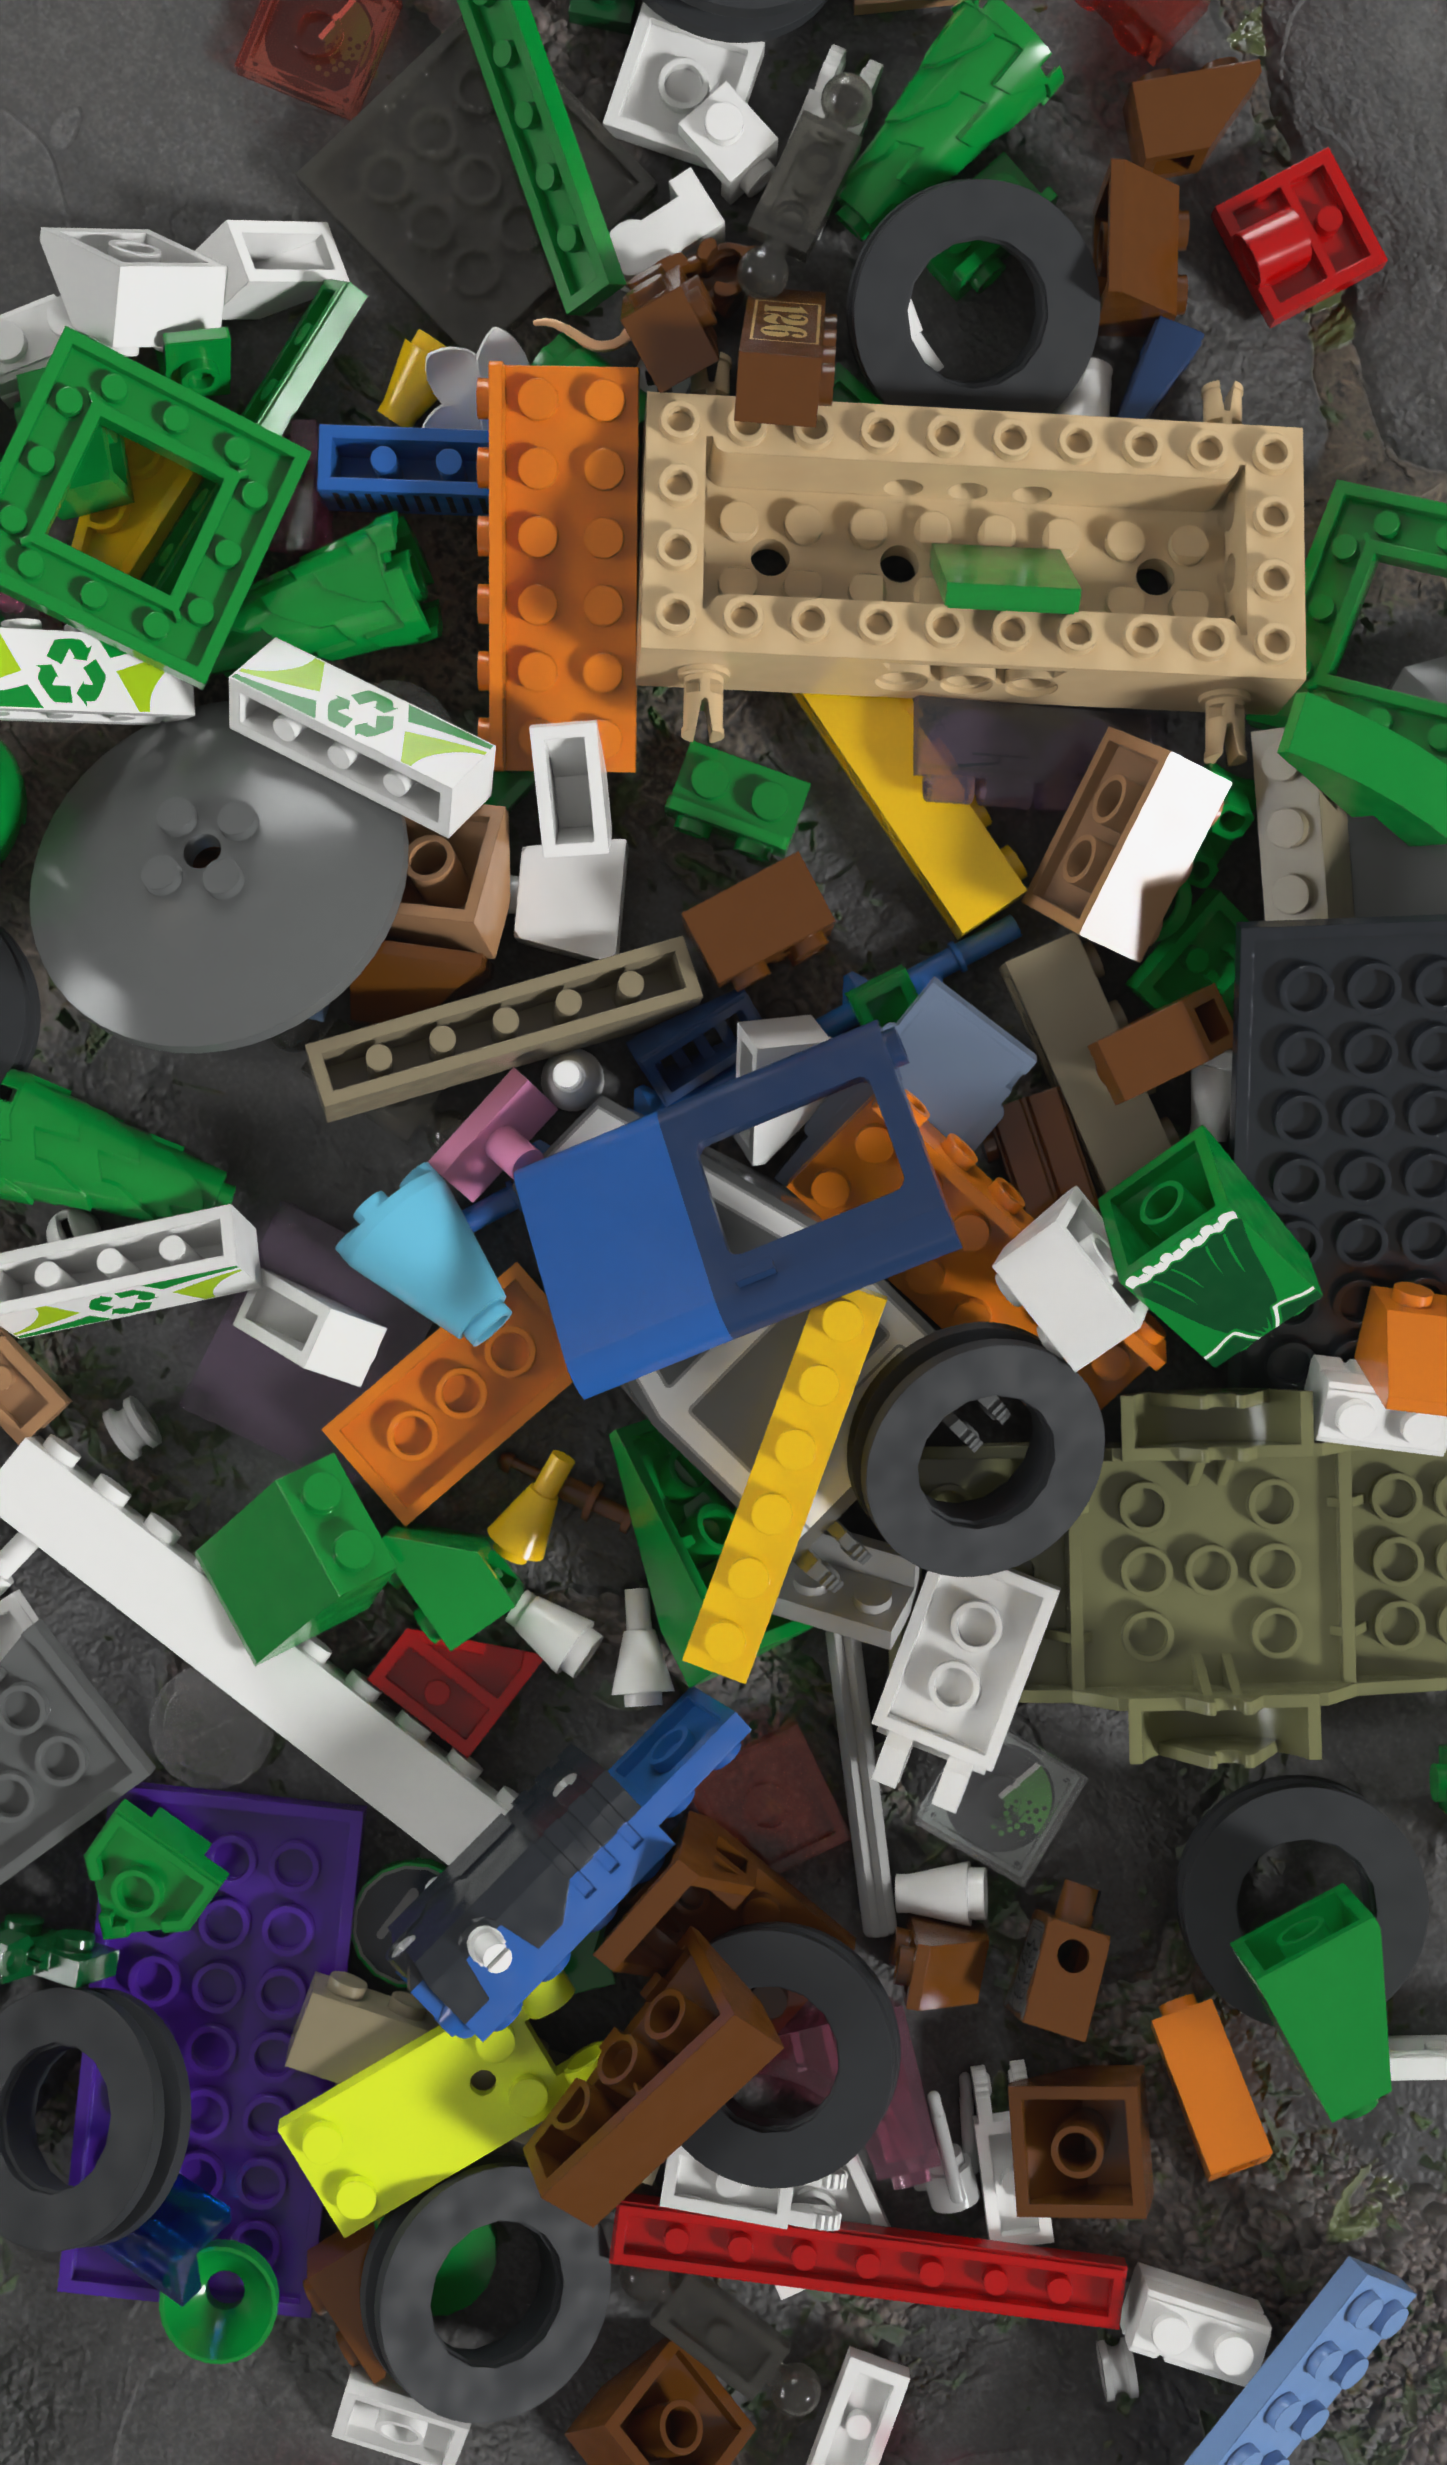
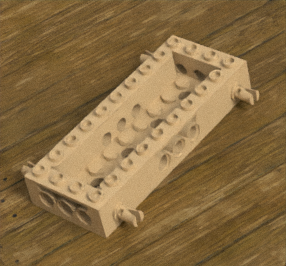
(1194, 500)

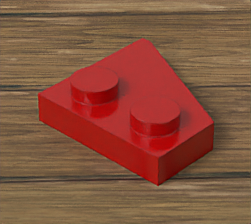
(457, 1690)

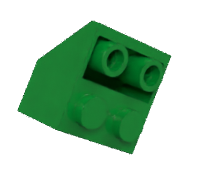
(452, 1579)

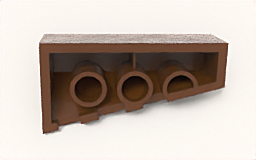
(652, 2084)

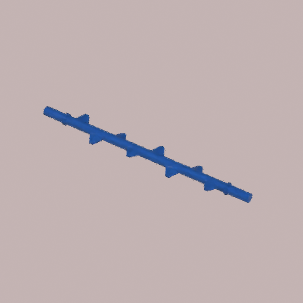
(833, 1023)

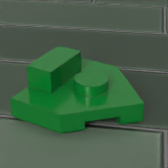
(150, 1873)

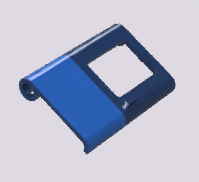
(639, 1247)

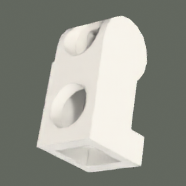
(670, 229)

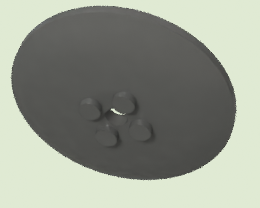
(225, 948)

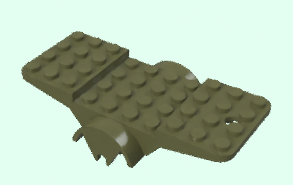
(1231, 1574)

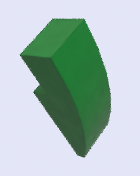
(1368, 769)

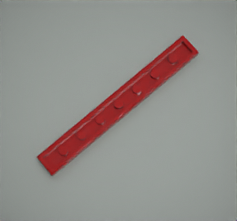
(876, 2263)

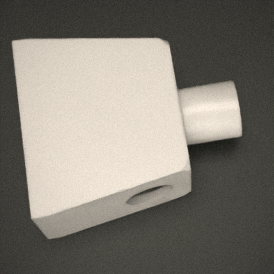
(571, 902)

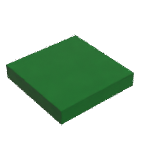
(1004, 578)

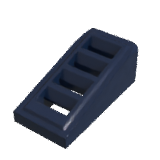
(1161, 362)
(671, 1035)

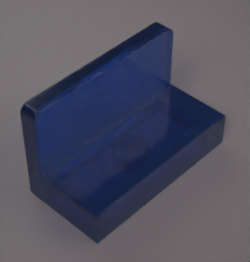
(168, 2242)

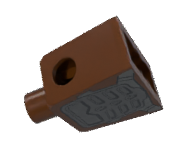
(1064, 1991)

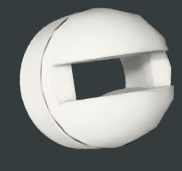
(80, 1222)

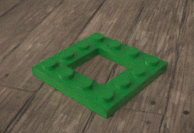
(257, 477)
(1354, 536)

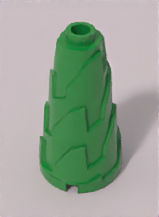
(964, 96)
(341, 599)
(88, 1160)

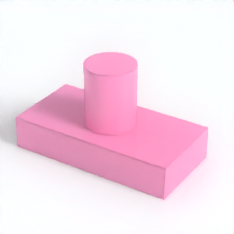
(495, 1136)

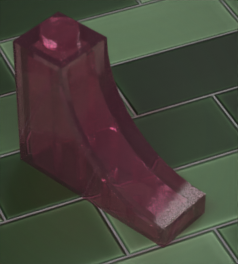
(905, 2138)

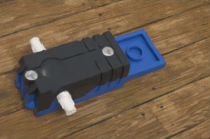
(554, 1869)

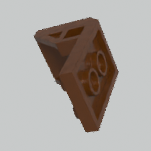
(715, 1888)

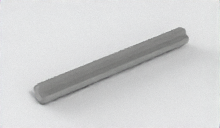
(861, 1791)

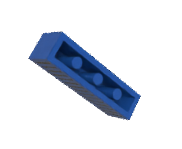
(401, 470)

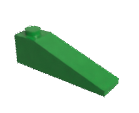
(679, 1536)

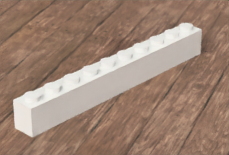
(296, 1693)

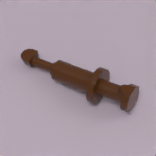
(576, 1493)

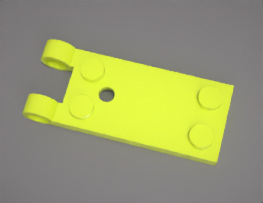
(422, 2119)

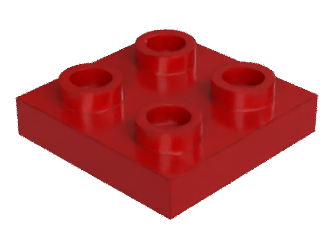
(1299, 237)

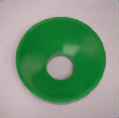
(220, 2330)

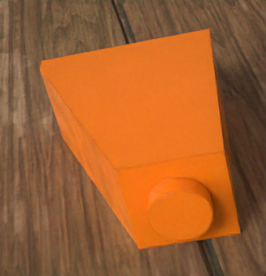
(1210, 2087)

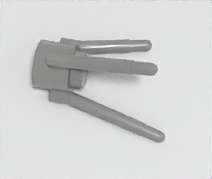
(953, 2182)

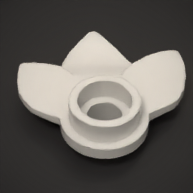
(454, 376)

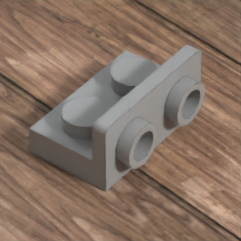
(868, 1605)

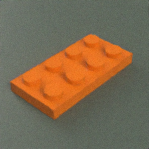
(453, 1403)

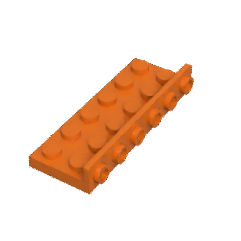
(559, 555)
(960, 1286)

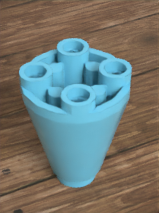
(427, 1256)

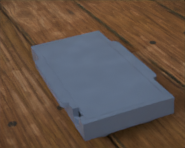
(957, 1068)

